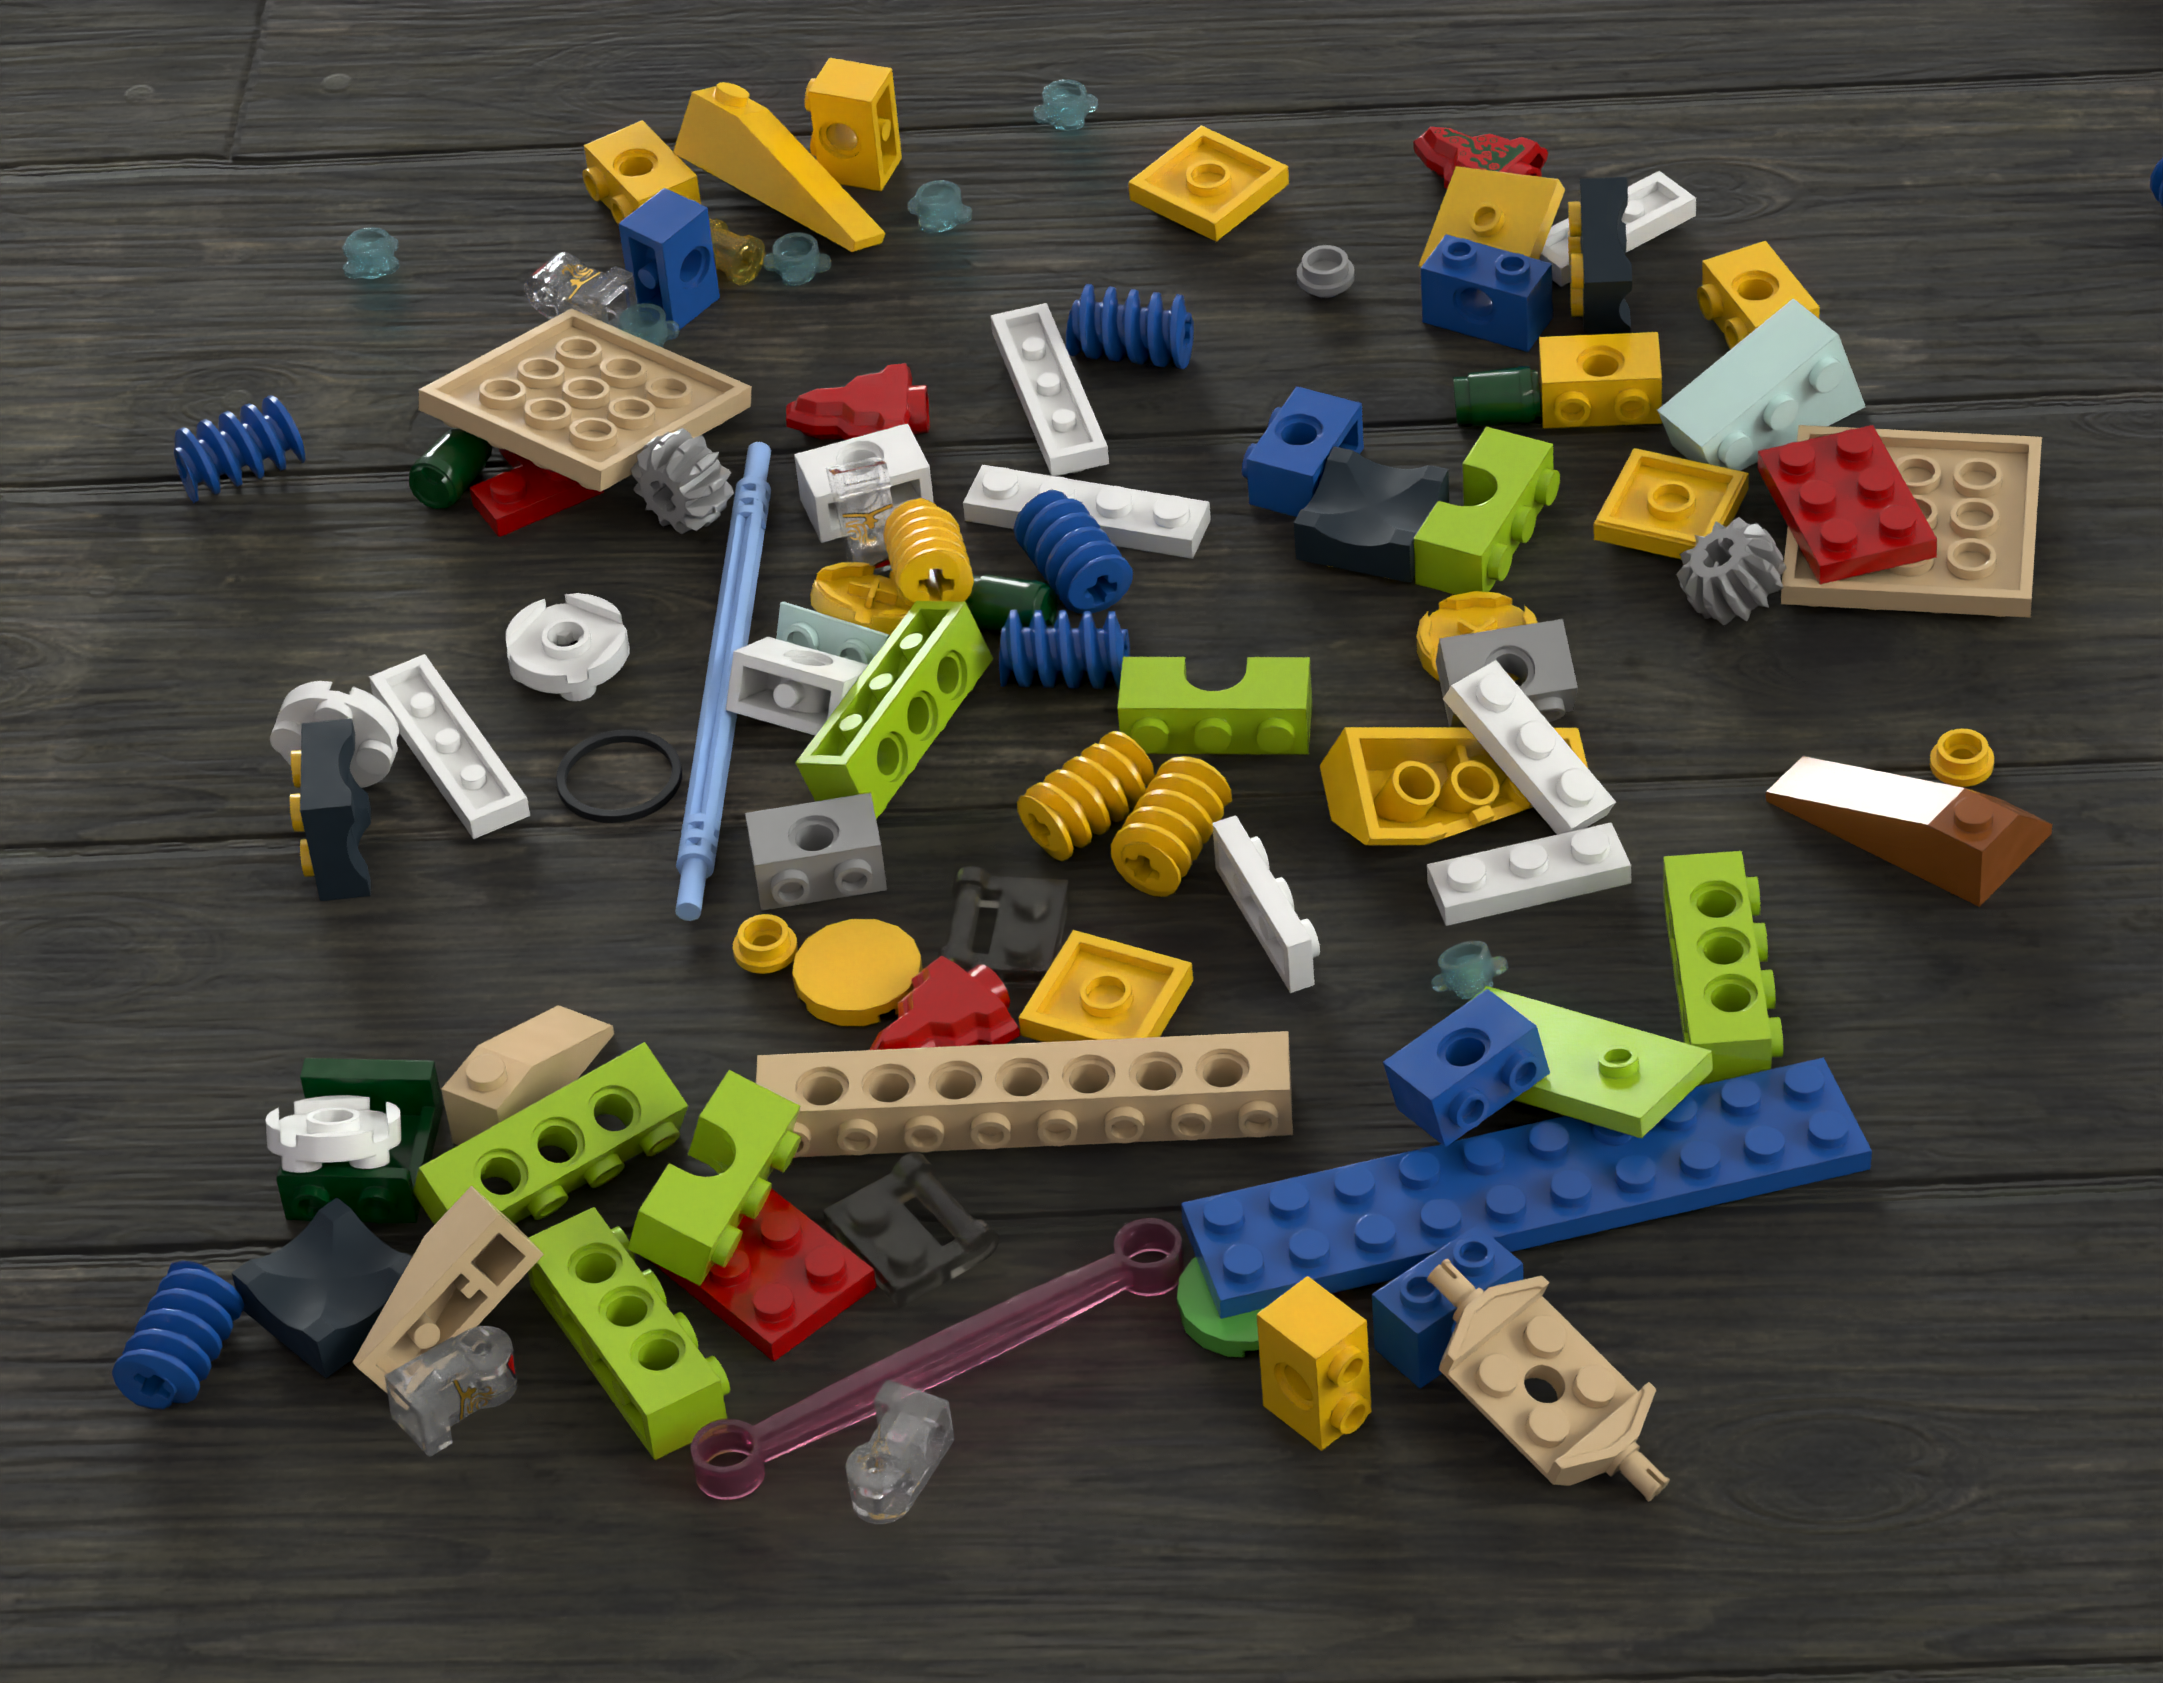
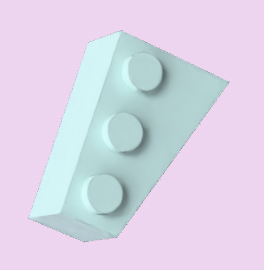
(1762, 390)

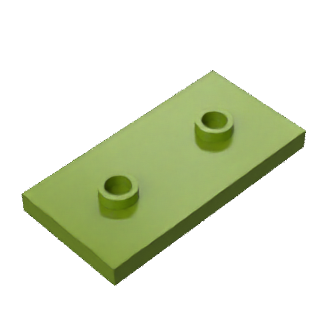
(1608, 1069)

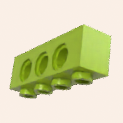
(897, 705)
(1718, 962)
(627, 1087)
(627, 1332)

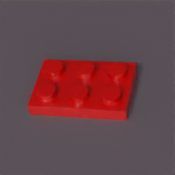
(1847, 504)
(782, 1279)

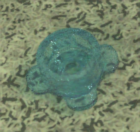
(1065, 105)
(939, 206)
(370, 254)
(796, 259)
(648, 323)
(1468, 969)

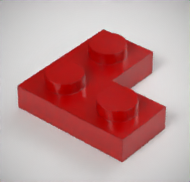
(525, 495)

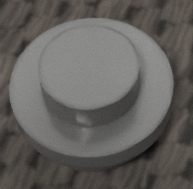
(1325, 271)

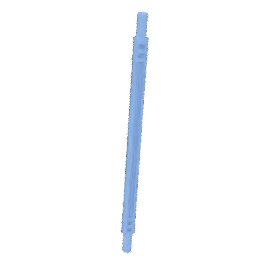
(716, 724)

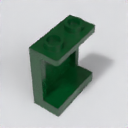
(380, 1192)

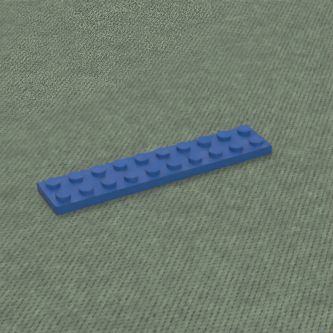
(1524, 1187)

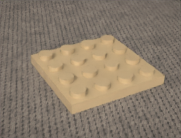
(582, 398)
(1983, 511)

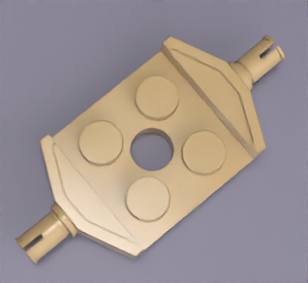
(1519, 1336)

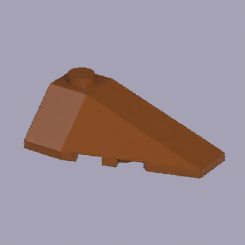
(1923, 826)

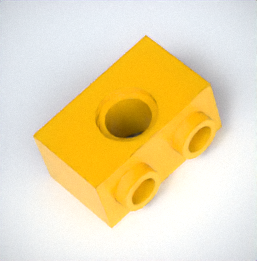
(854, 123)
(632, 168)
(1747, 289)
(1600, 380)
(1314, 1363)

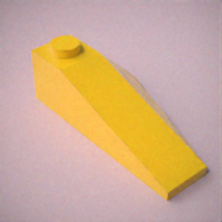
(759, 156)
(1418, 783)

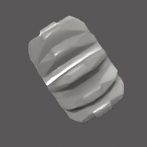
(682, 481)
(1731, 571)

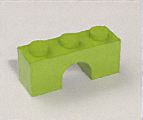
(1503, 492)
(1257, 716)
(694, 1218)

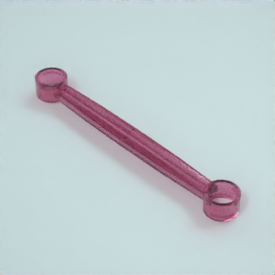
(937, 1357)

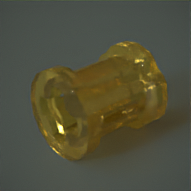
(736, 254)

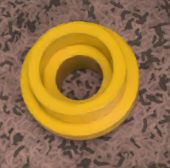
(1962, 758)
(764, 944)

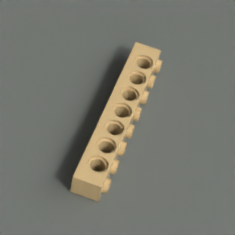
(1036, 1093)

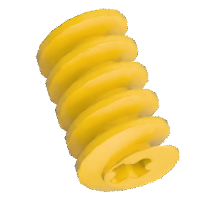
(927, 553)
(1086, 795)
(1170, 825)

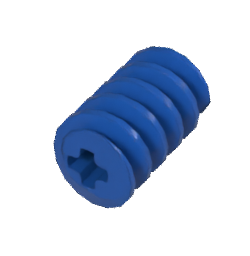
(1130, 328)
(236, 446)
(1072, 552)
(1062, 650)
(177, 1337)

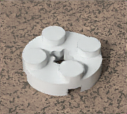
(574, 670)
(372, 721)
(333, 1131)

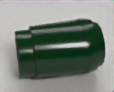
(1497, 397)
(448, 468)
(996, 595)

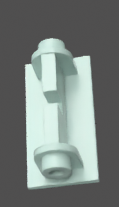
(828, 634)

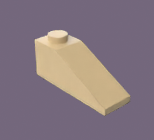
(521, 1069)
(448, 1285)

